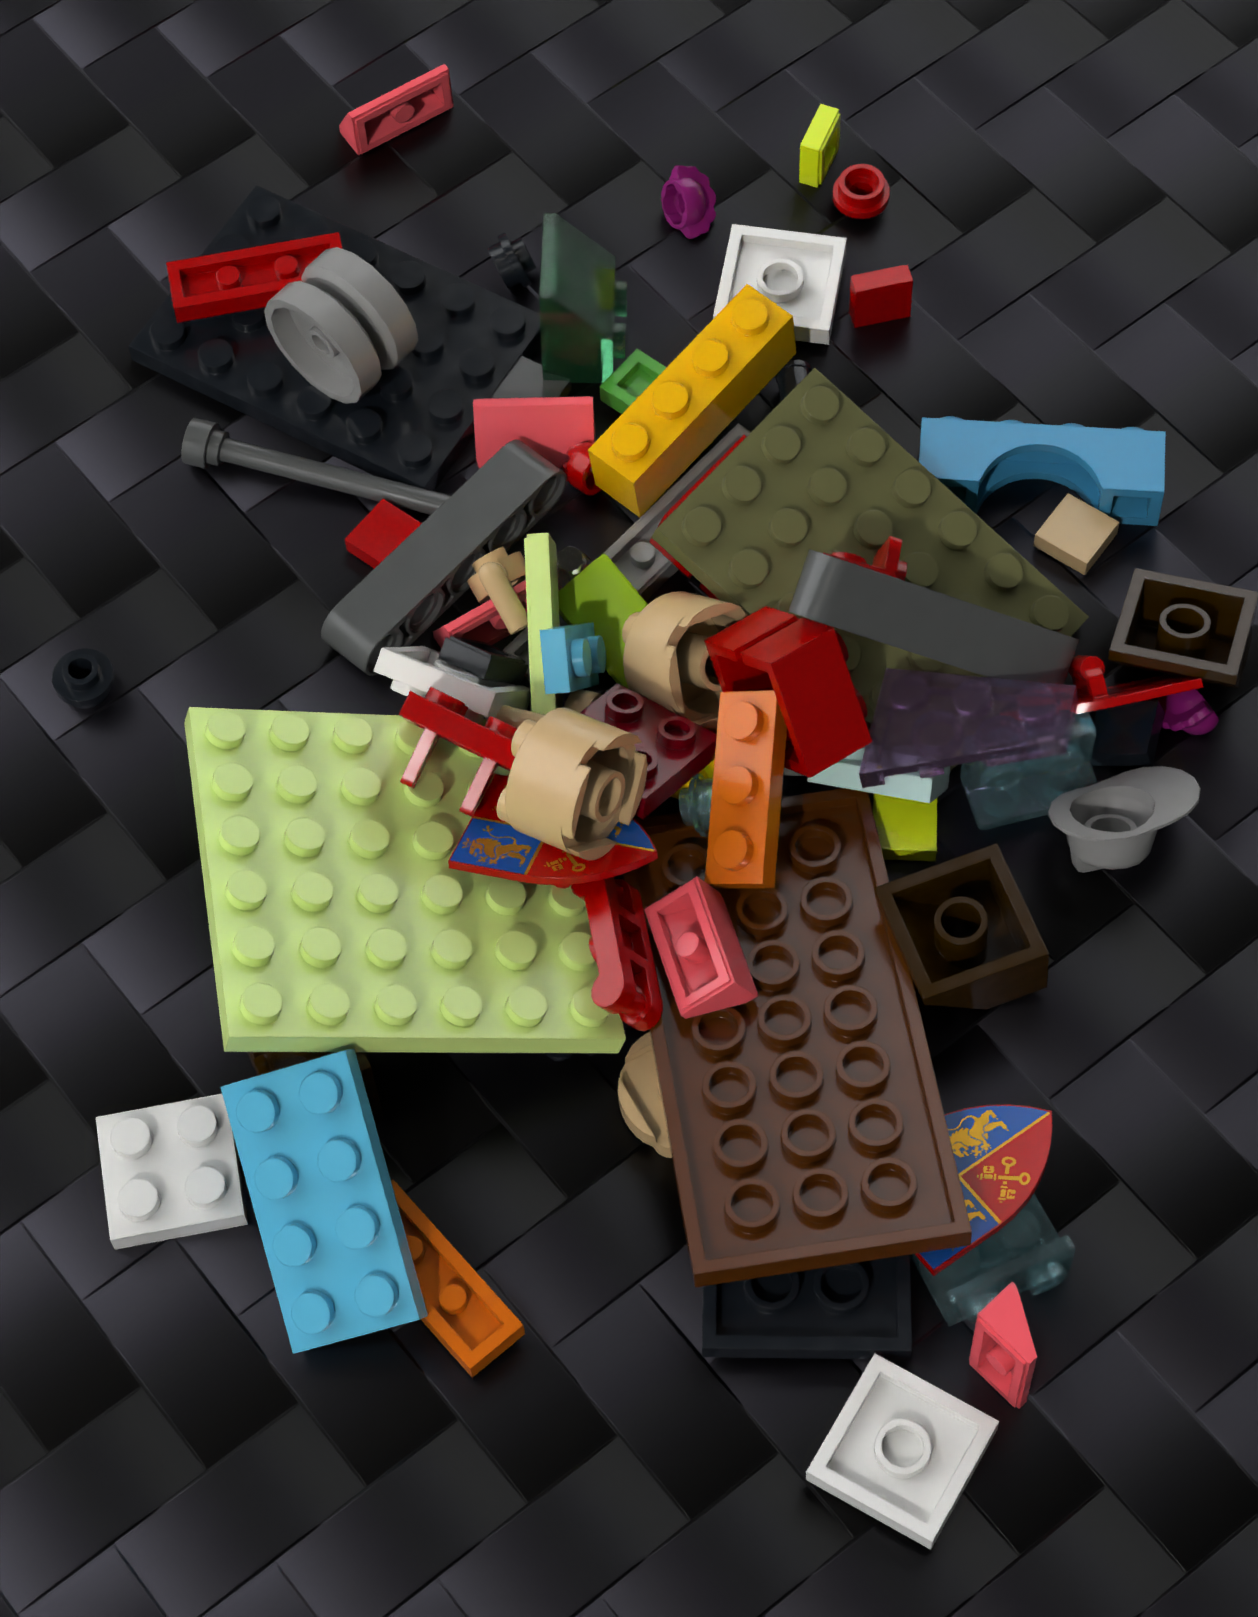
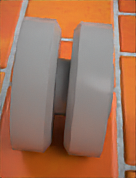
(341, 325)

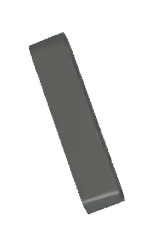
(436, 559)
(929, 622)

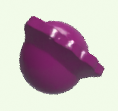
(688, 201)
(1188, 713)

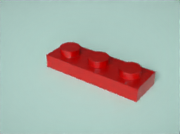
(241, 277)

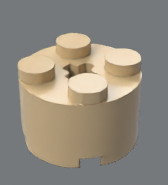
(669, 657)
(572, 782)

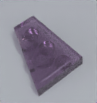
(955, 719)

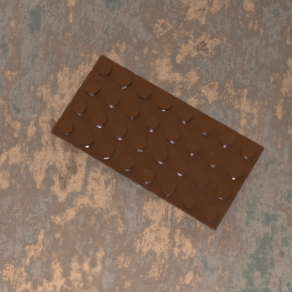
(815, 1110)

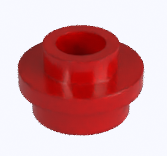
(861, 191)

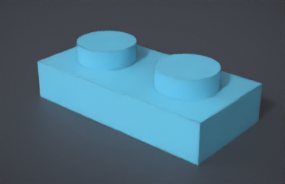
(571, 657)

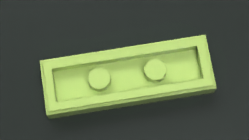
(541, 612)

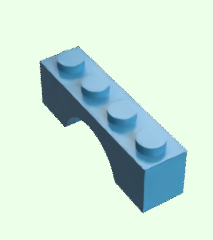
(1107, 467)

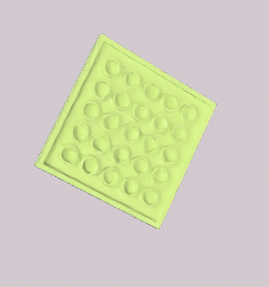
(343, 906)

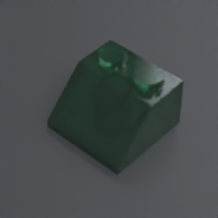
(579, 306)

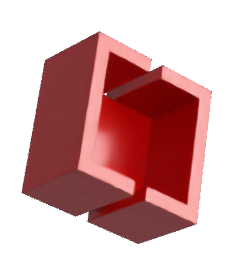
(810, 680)

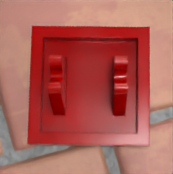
(445, 718)

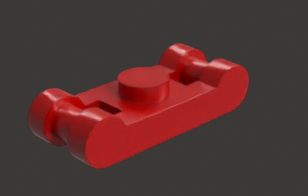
(622, 952)

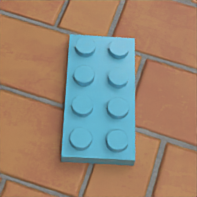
(324, 1201)

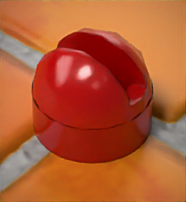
(579, 469)

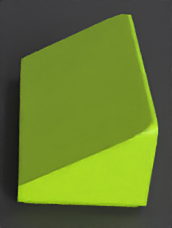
(607, 599)

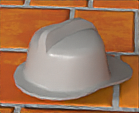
(1119, 817)

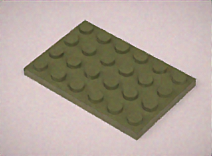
(839, 483)

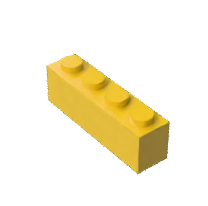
(693, 400)

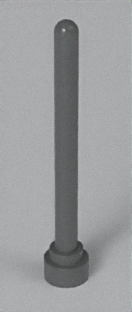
(208, 445)

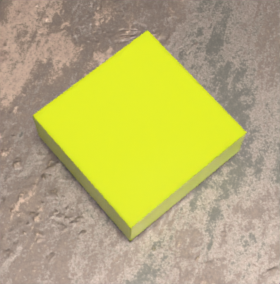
(819, 146)
(906, 828)

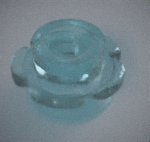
(696, 804)

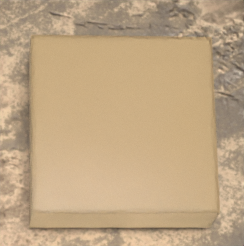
(1076, 534)

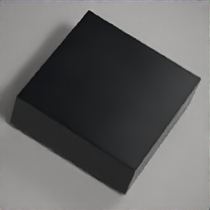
(483, 660)
(1127, 734)

